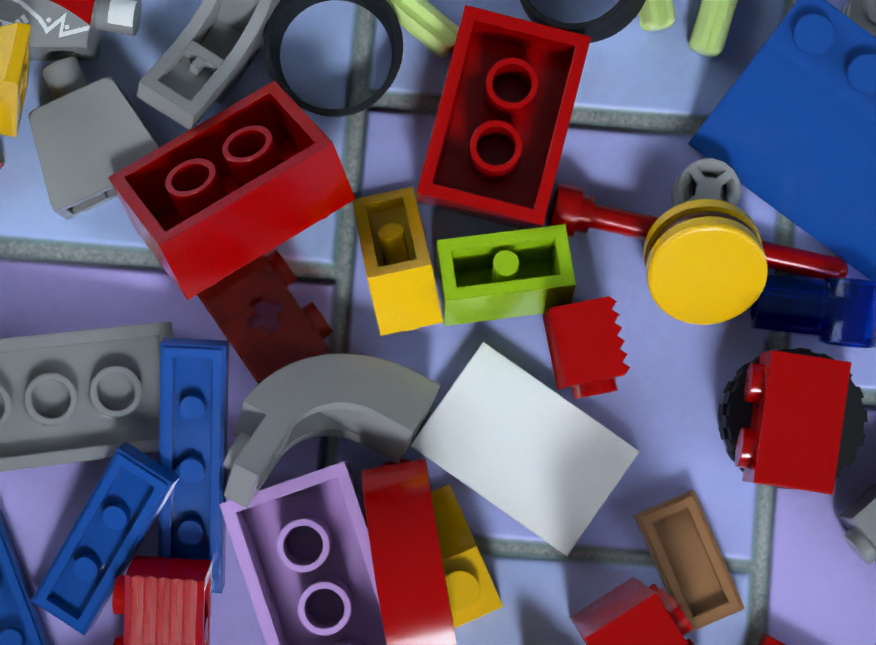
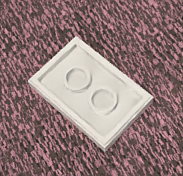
(525, 448)

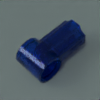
(834, 310)

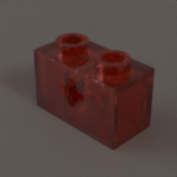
(234, 309)

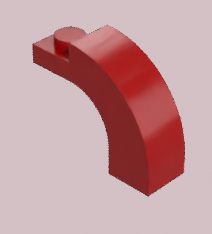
(407, 554)

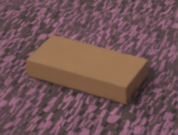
(689, 559)

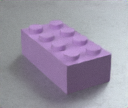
(309, 560)

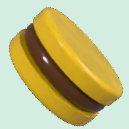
(705, 262)

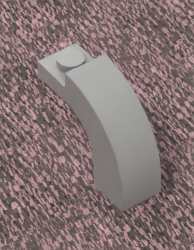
(206, 58)
(320, 397)

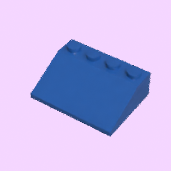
(805, 129)

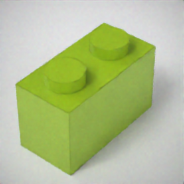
(504, 274)

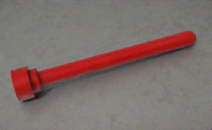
(581, 212)

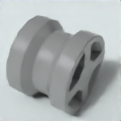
(712, 179)

